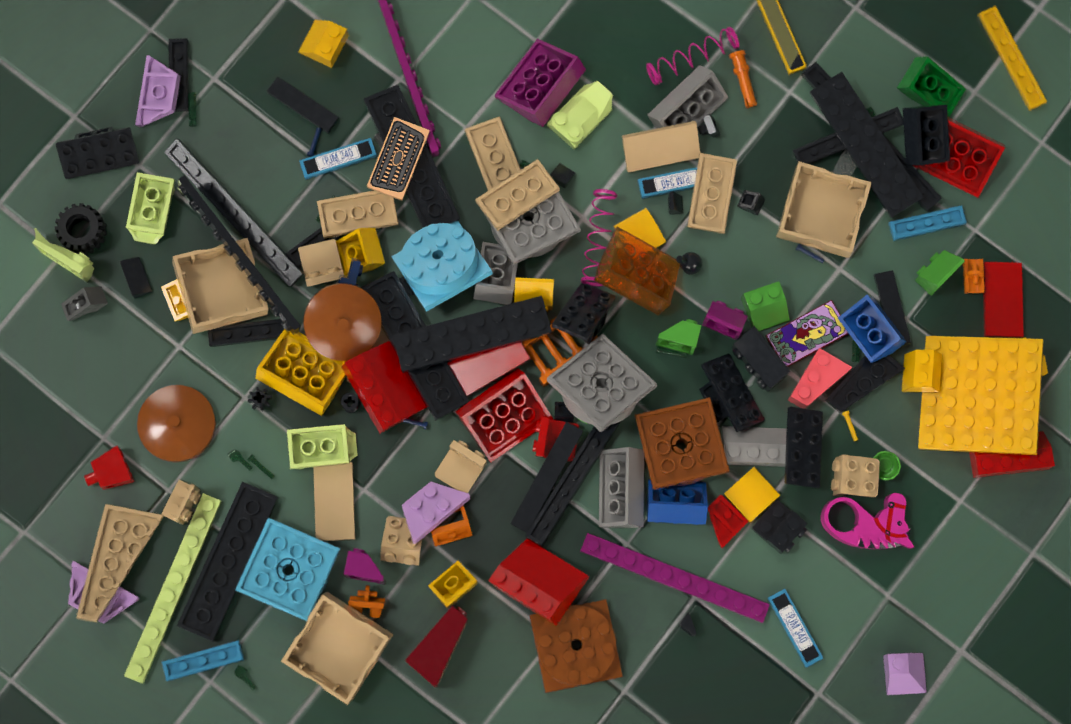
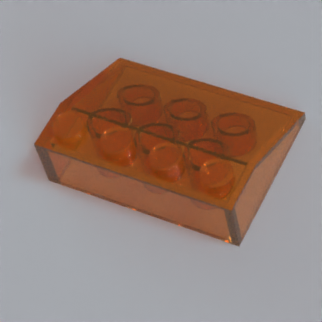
(638, 271)

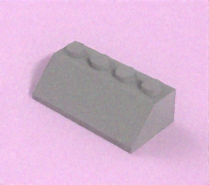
(690, 101)
(755, 446)
(621, 488)

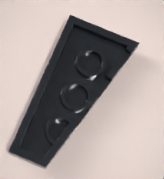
(862, 381)

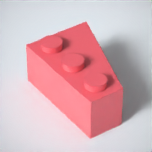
(818, 377)

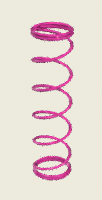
(658, 78)
(602, 230)

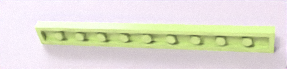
(172, 588)

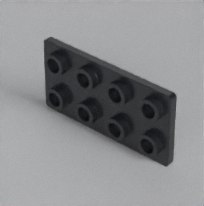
(97, 152)
(584, 313)
(730, 394)
(803, 447)

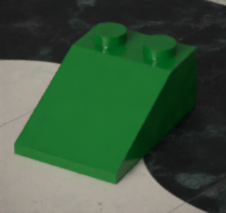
(930, 85)

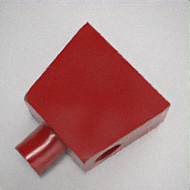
(110, 470)

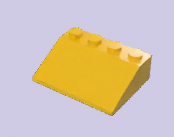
(301, 372)

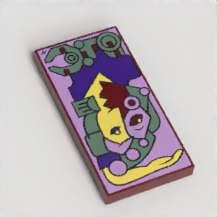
(807, 334)

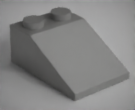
(499, 285)

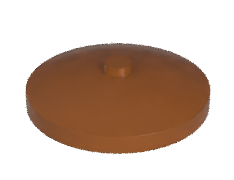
(342, 321)
(176, 423)

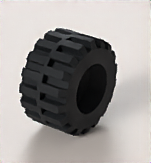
(73, 216)

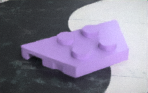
(157, 93)
(430, 508)
(119, 602)

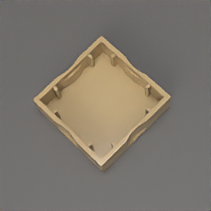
(823, 210)
(216, 289)
(337, 647)

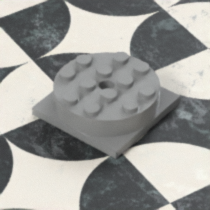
(550, 225)
(606, 367)

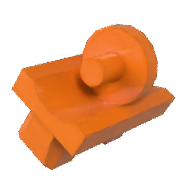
(973, 276)
(369, 601)

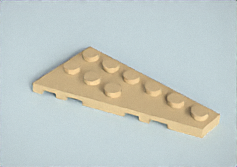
(117, 546)

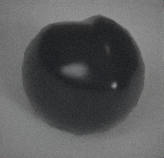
(690, 263)

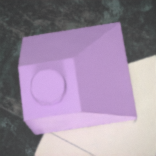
(904, 673)

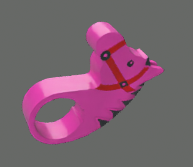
(878, 532)

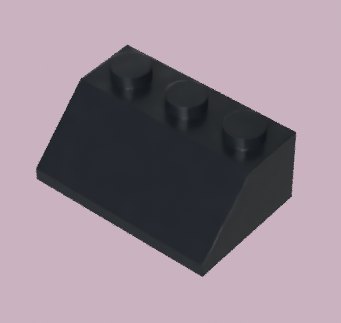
(926, 134)
(760, 359)

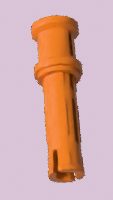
(741, 70)

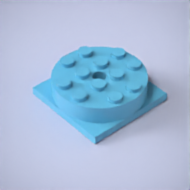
(440, 263)
(284, 547)

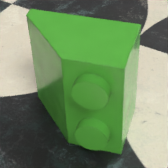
(939, 270)
(766, 306)
(680, 337)

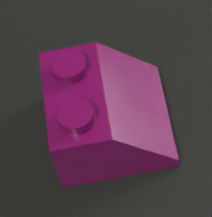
(725, 320)
(361, 567)

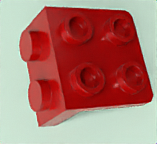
(548, 434)

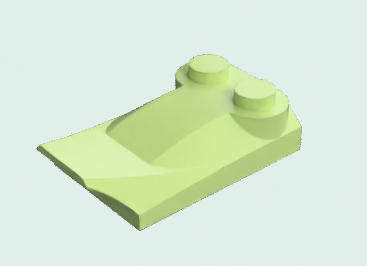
(582, 114)
(150, 207)
(75, 263)
(321, 446)

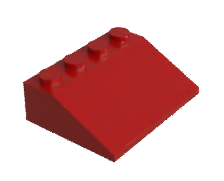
(971, 159)
(382, 386)
(503, 414)
(539, 580)

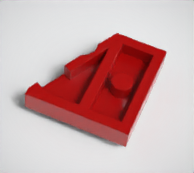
(725, 520)

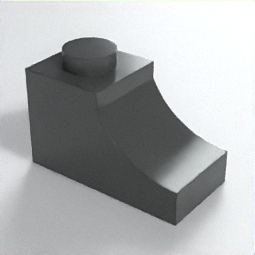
(84, 302)

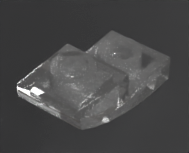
(845, 165)

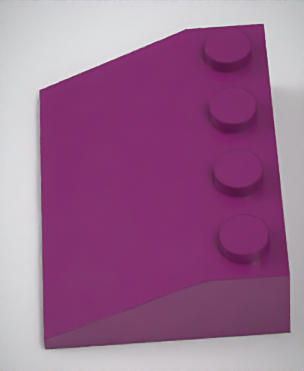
(540, 82)

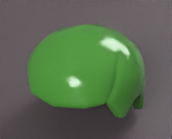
(889, 465)

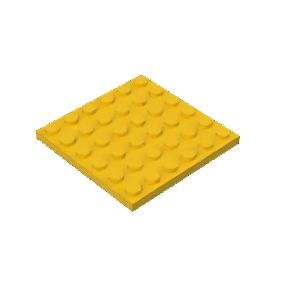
(984, 396)

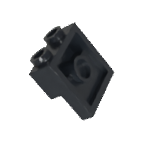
(780, 527)

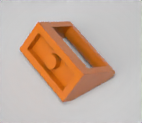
(453, 531)

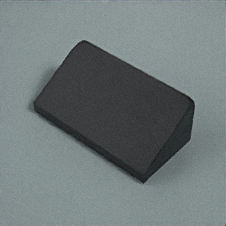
(135, 277)

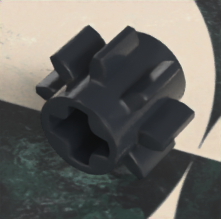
(264, 401)

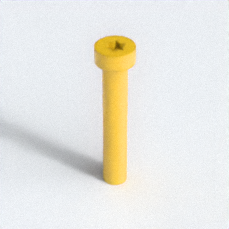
(850, 425)

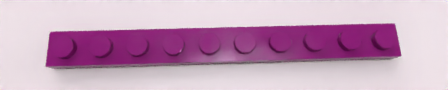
(410, 76)
(675, 578)

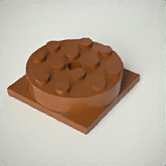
(685, 423)
(568, 668)

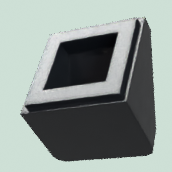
(562, 175)
(751, 202)
(675, 203)
(562, 413)
(687, 625)

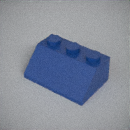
(872, 329)
(678, 504)

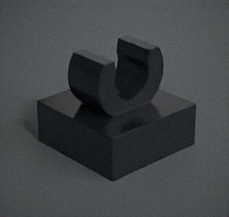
(710, 127)

